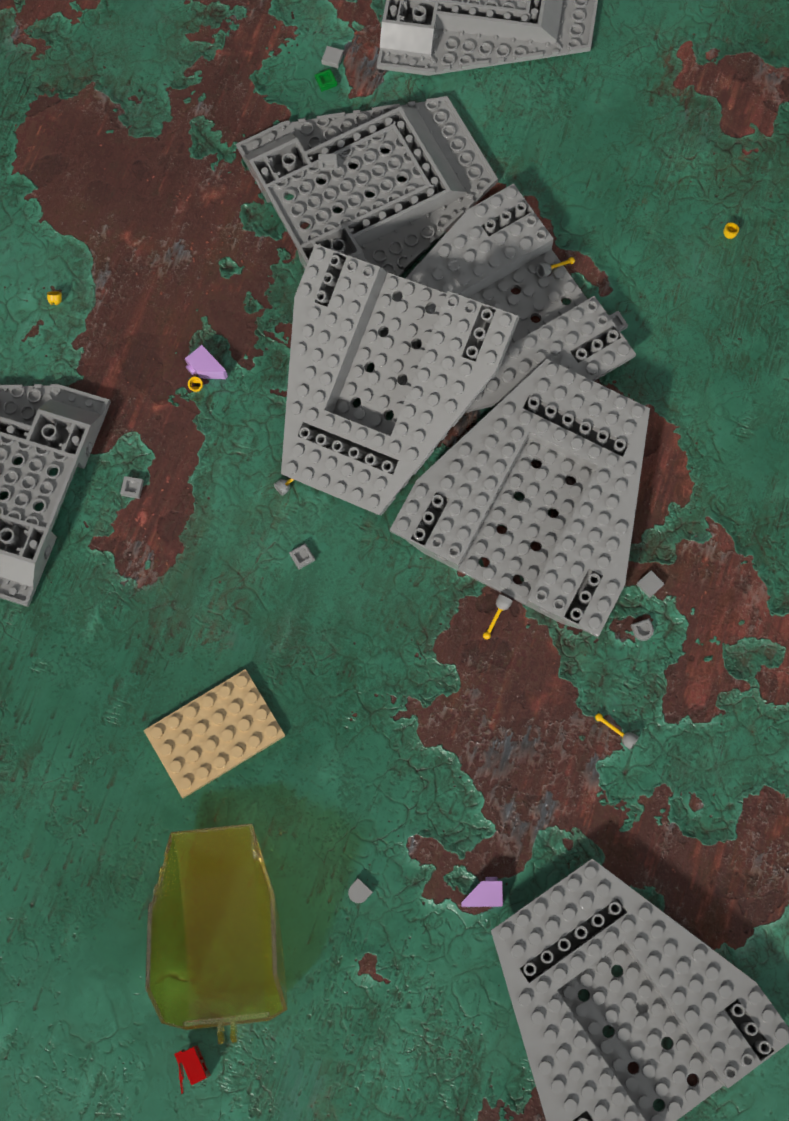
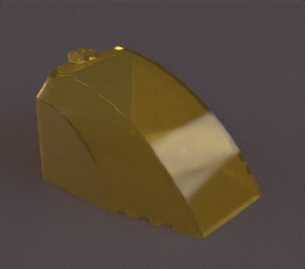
(214, 933)

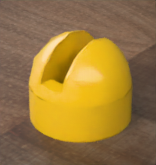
(731, 230)
(54, 297)
(195, 380)

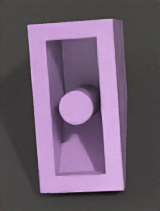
(204, 365)
(486, 894)

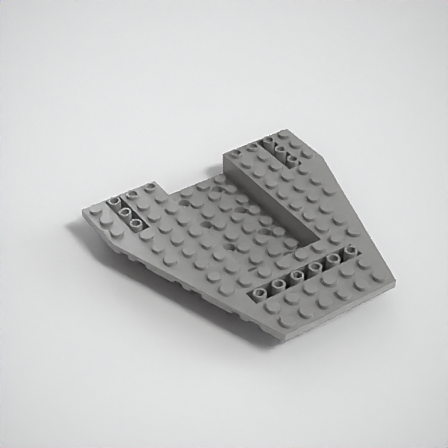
(474, 34)
(403, 218)
(498, 250)
(335, 338)
(48, 430)
(585, 550)
(693, 995)

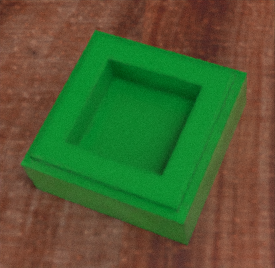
(325, 80)

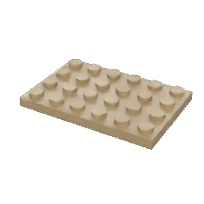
(214, 733)

